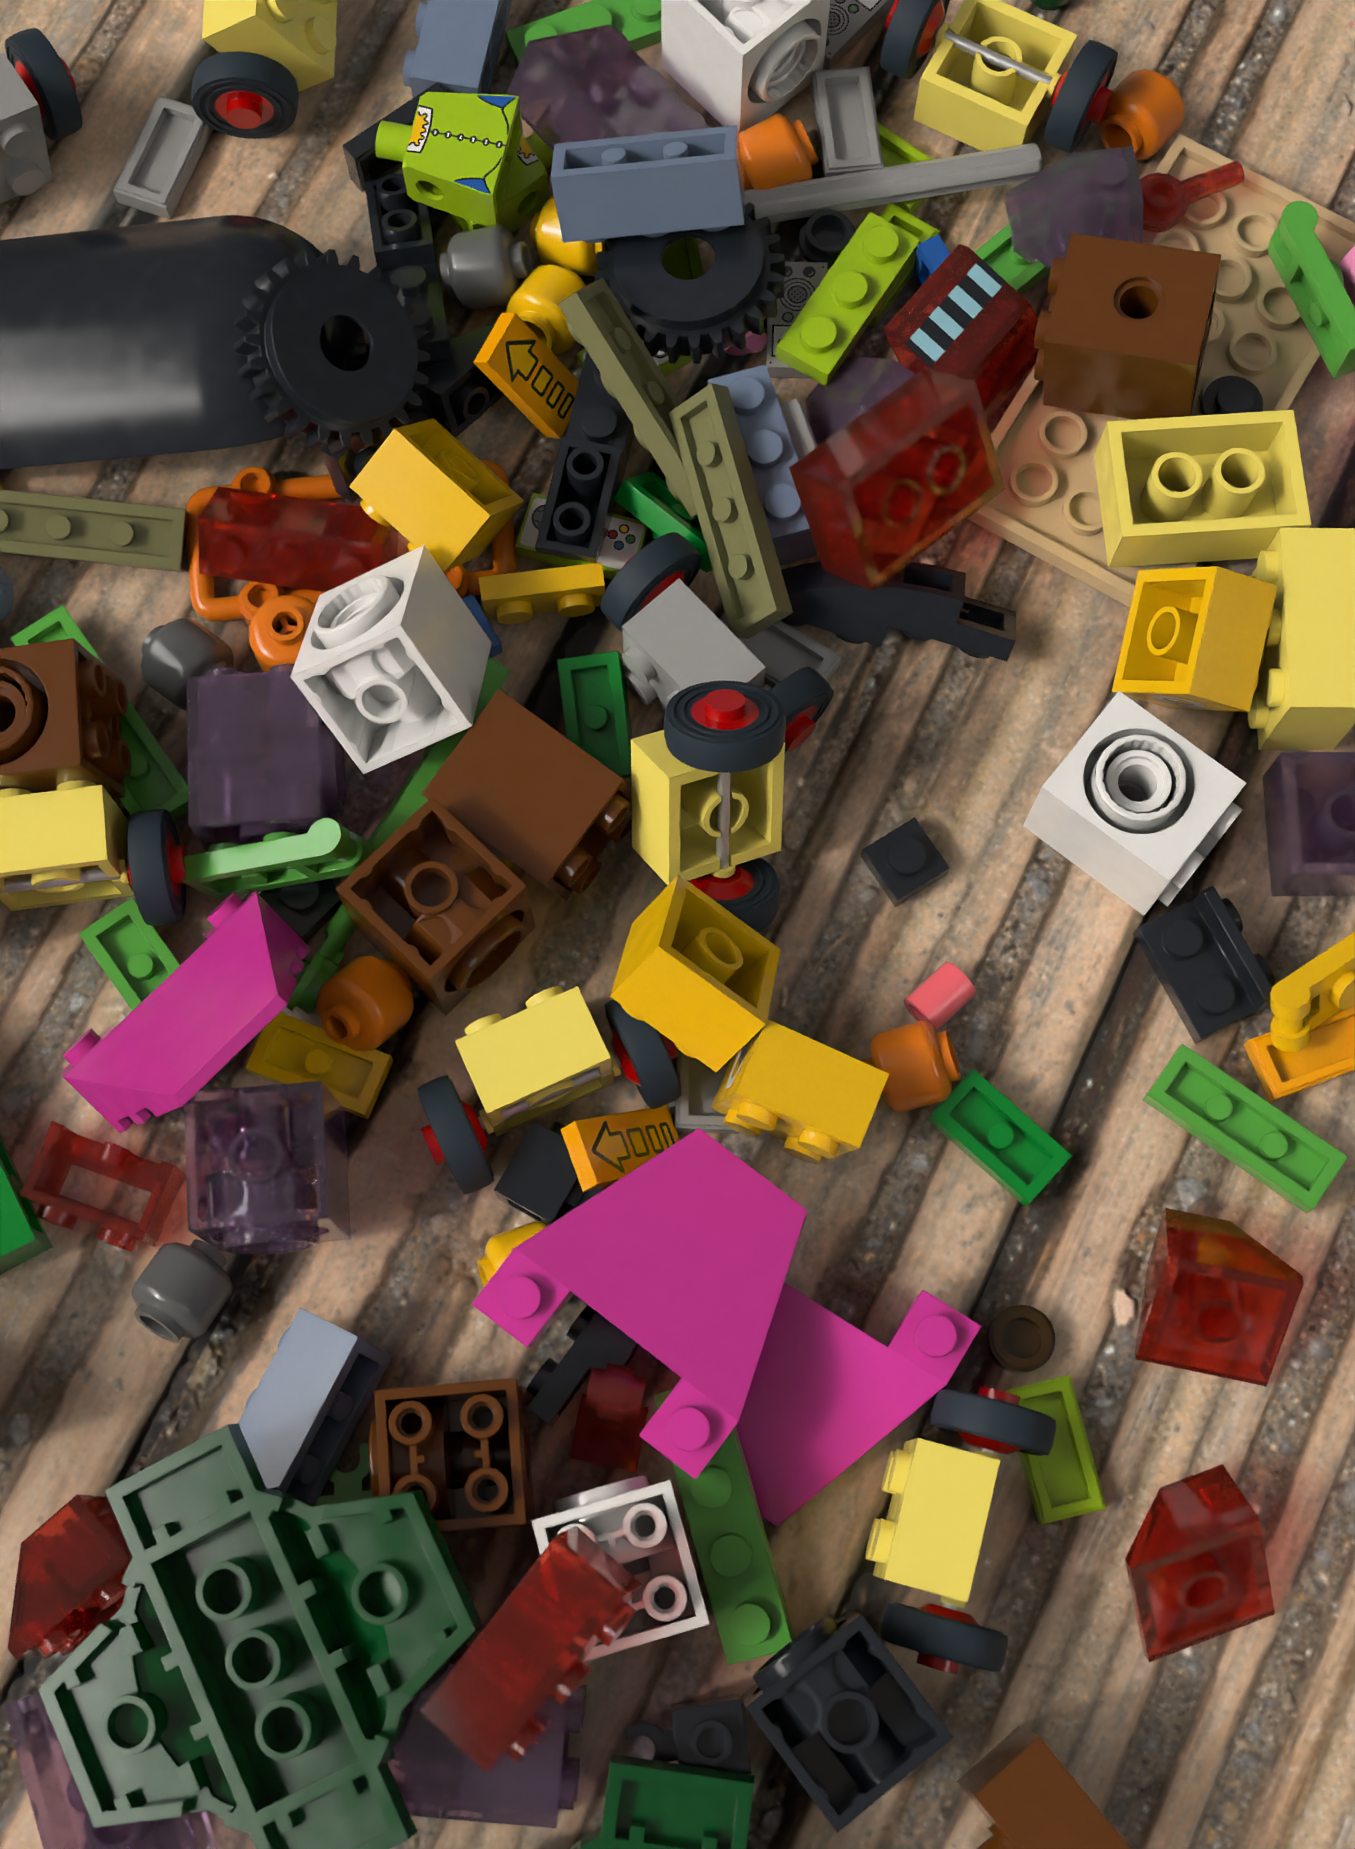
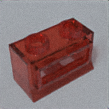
(66, 1148)

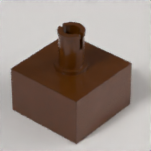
(1035, 1800)

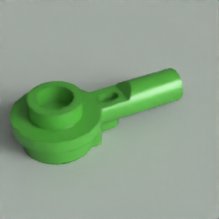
(324, 963)

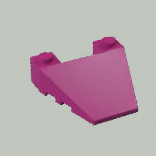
(192, 1018)
(681, 1263)
(836, 1392)

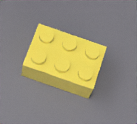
(1199, 486)
(1310, 646)

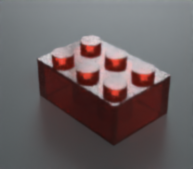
(898, 478)

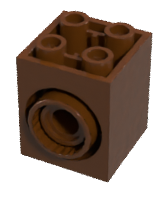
(1125, 327)
(61, 719)
(533, 797)
(439, 906)
(460, 1448)

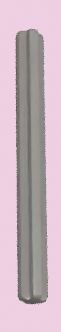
(898, 183)

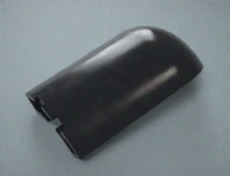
(130, 336)

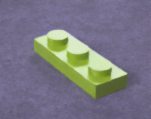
(847, 299)

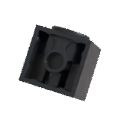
(843, 1715)

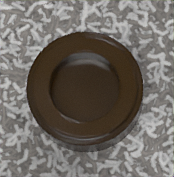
(1020, 1339)

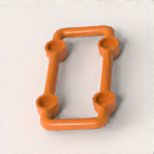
(314, 488)

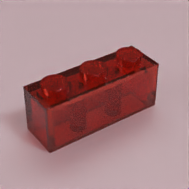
(289, 540)
(534, 1650)

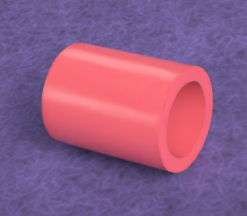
(940, 995)

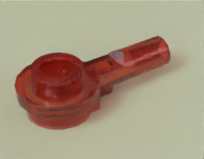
(1168, 198)

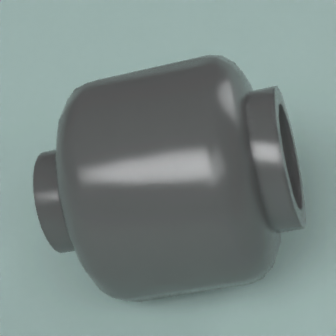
(484, 267)
(179, 652)
(182, 1290)

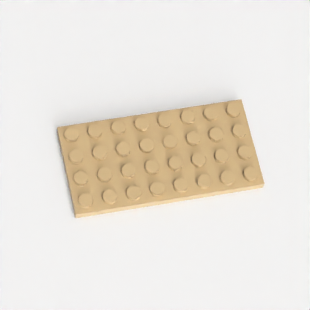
(1254, 334)

